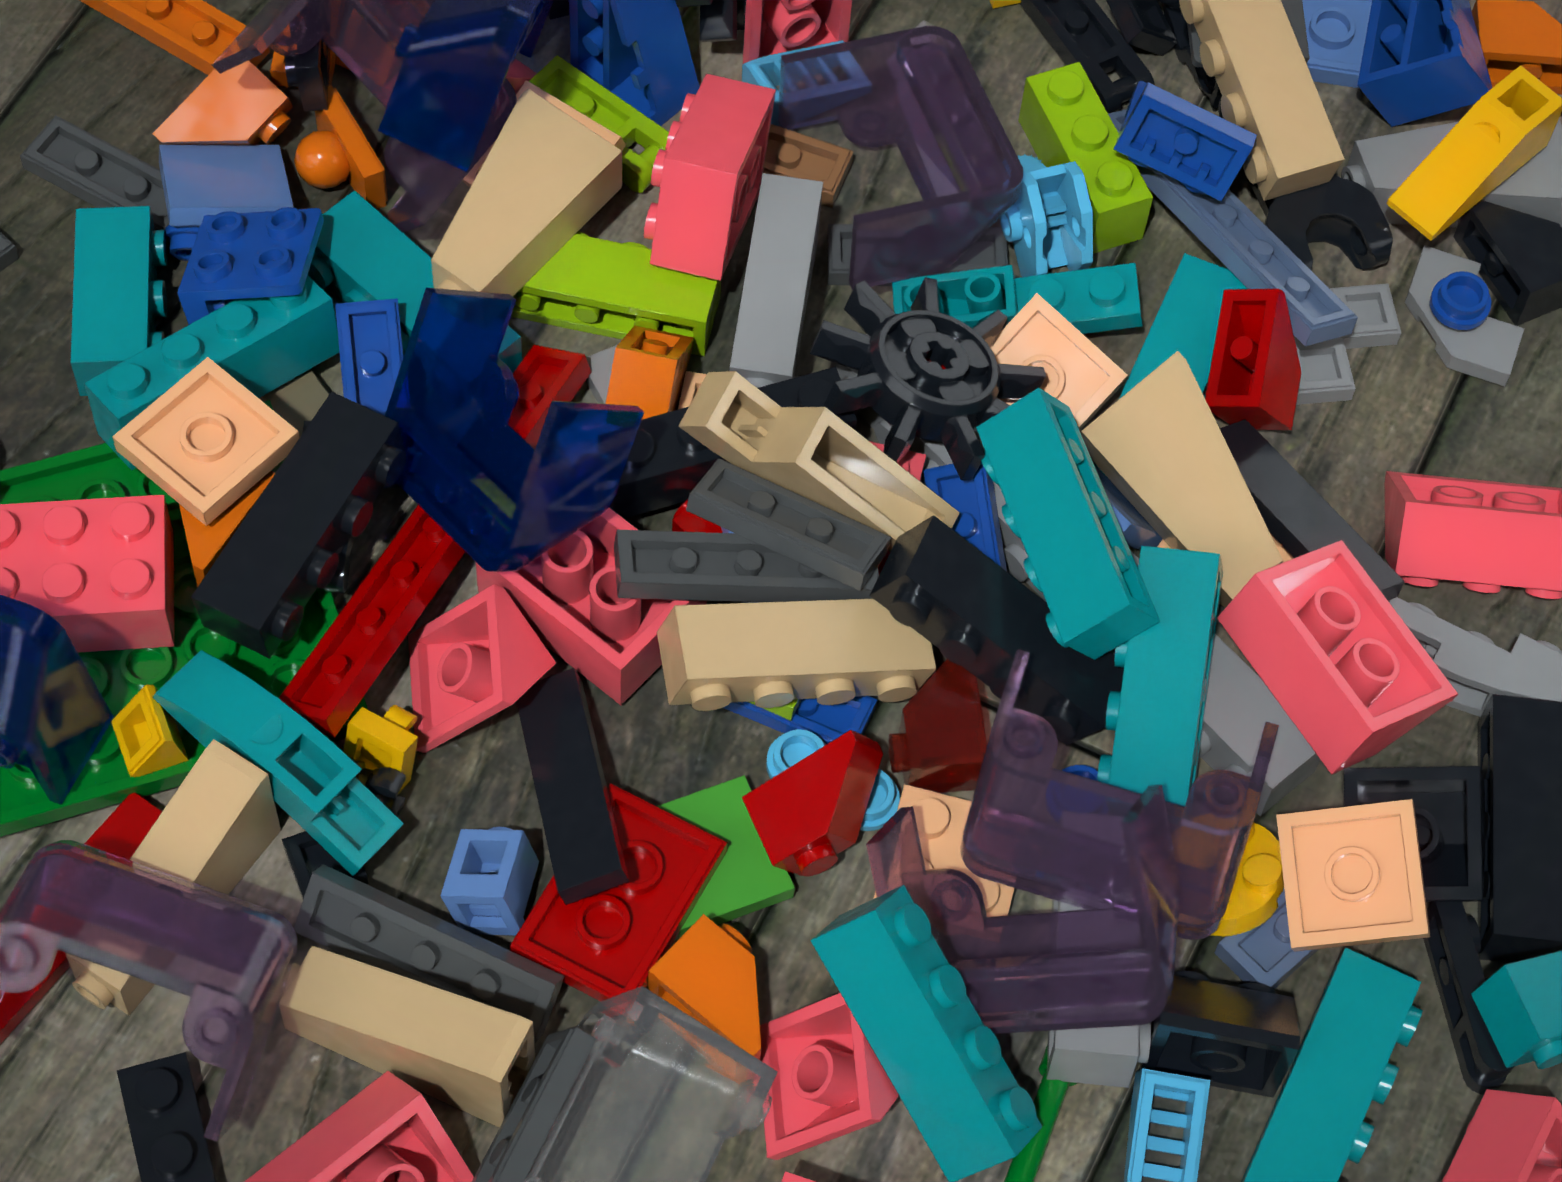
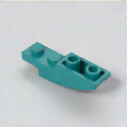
(1087, 298)
(304, 767)

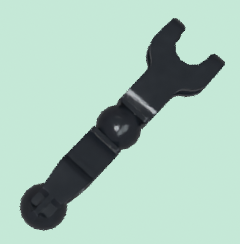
(1330, 212)

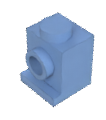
(490, 880)

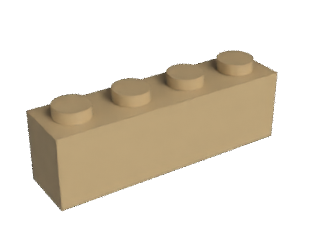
(1266, 92)
(790, 653)

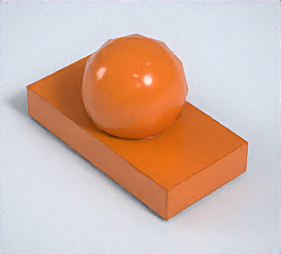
(341, 153)

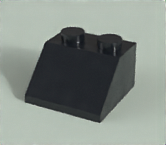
(1448, 821)
(1225, 1034)

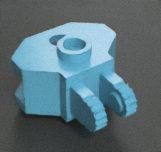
(1050, 219)

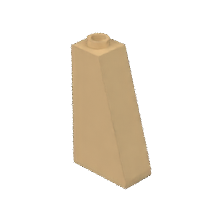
(526, 200)
(1180, 474)
(204, 835)
(416, 1031)

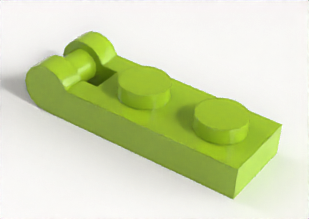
(610, 111)

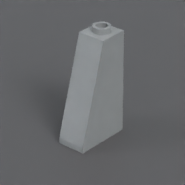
(1388, 160)
(777, 279)

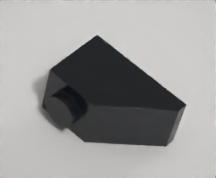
(1517, 258)

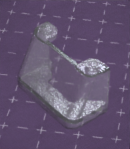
(652, 1097)

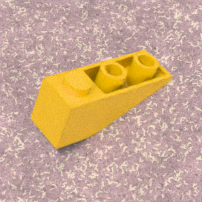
(1479, 153)

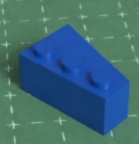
(634, 52)
(1422, 59)

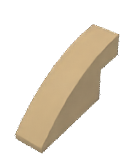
(810, 455)

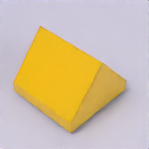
(148, 735)

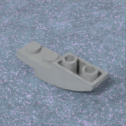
(1479, 666)

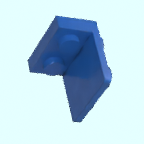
(1183, 141)
(248, 258)

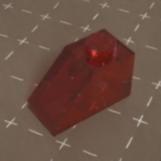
(941, 733)

